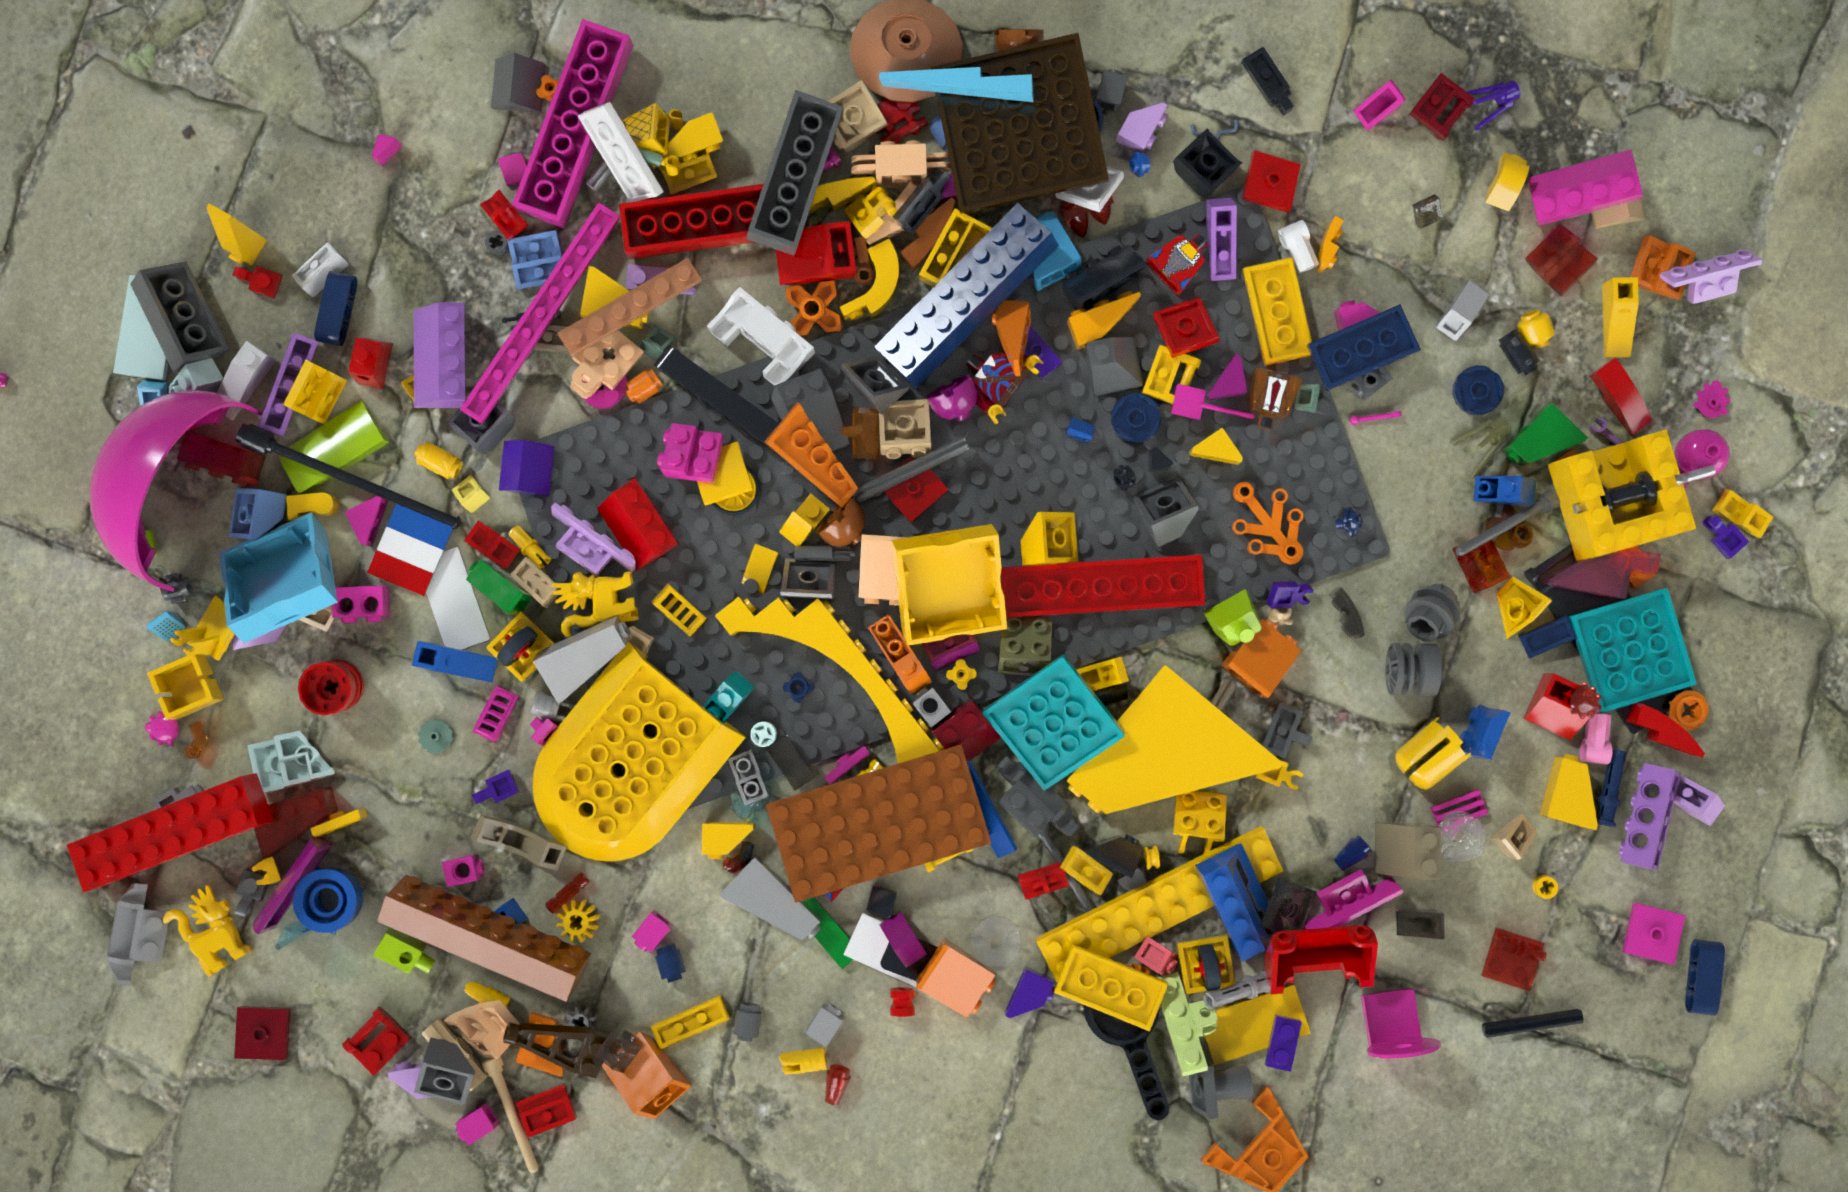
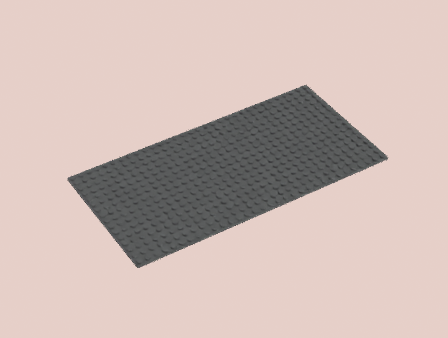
(1001, 480)

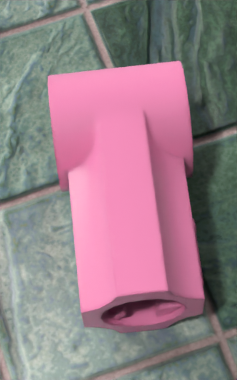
(1596, 745)

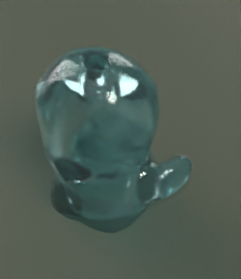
(747, 812)

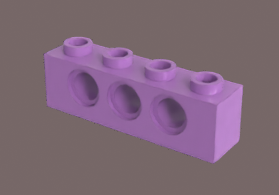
(276, 415)
(1656, 830)

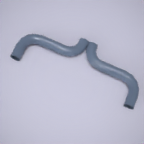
(1219, 133)

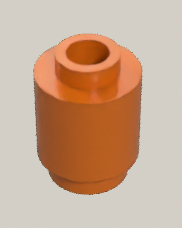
(643, 386)

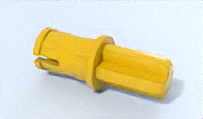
(529, 546)

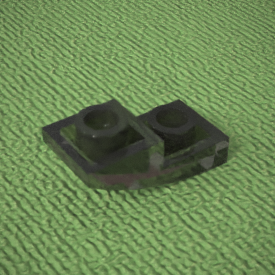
(1351, 621)

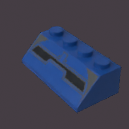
(1237, 900)

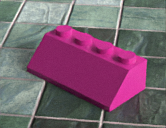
(1585, 187)

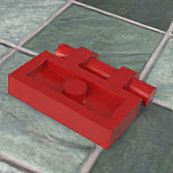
(896, 112)

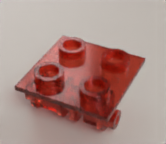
(1513, 959)

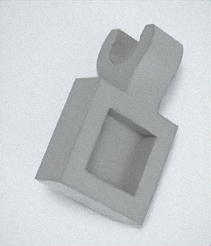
(175, 795)

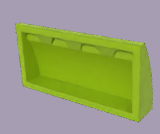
(338, 443)

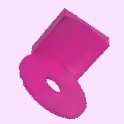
(1394, 1025)

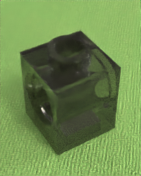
(608, 1050)

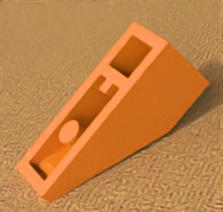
(1013, 326)

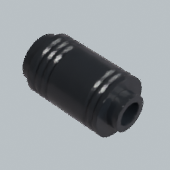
(1519, 352)

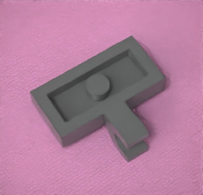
(1283, 731)

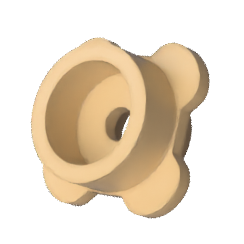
(1280, 616)

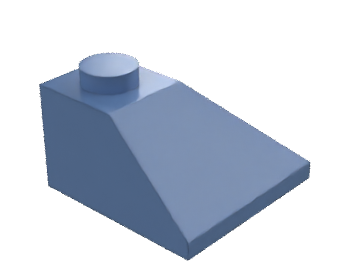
(255, 512)

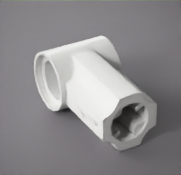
(1297, 241)

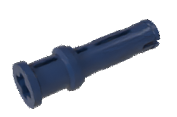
(1608, 799)

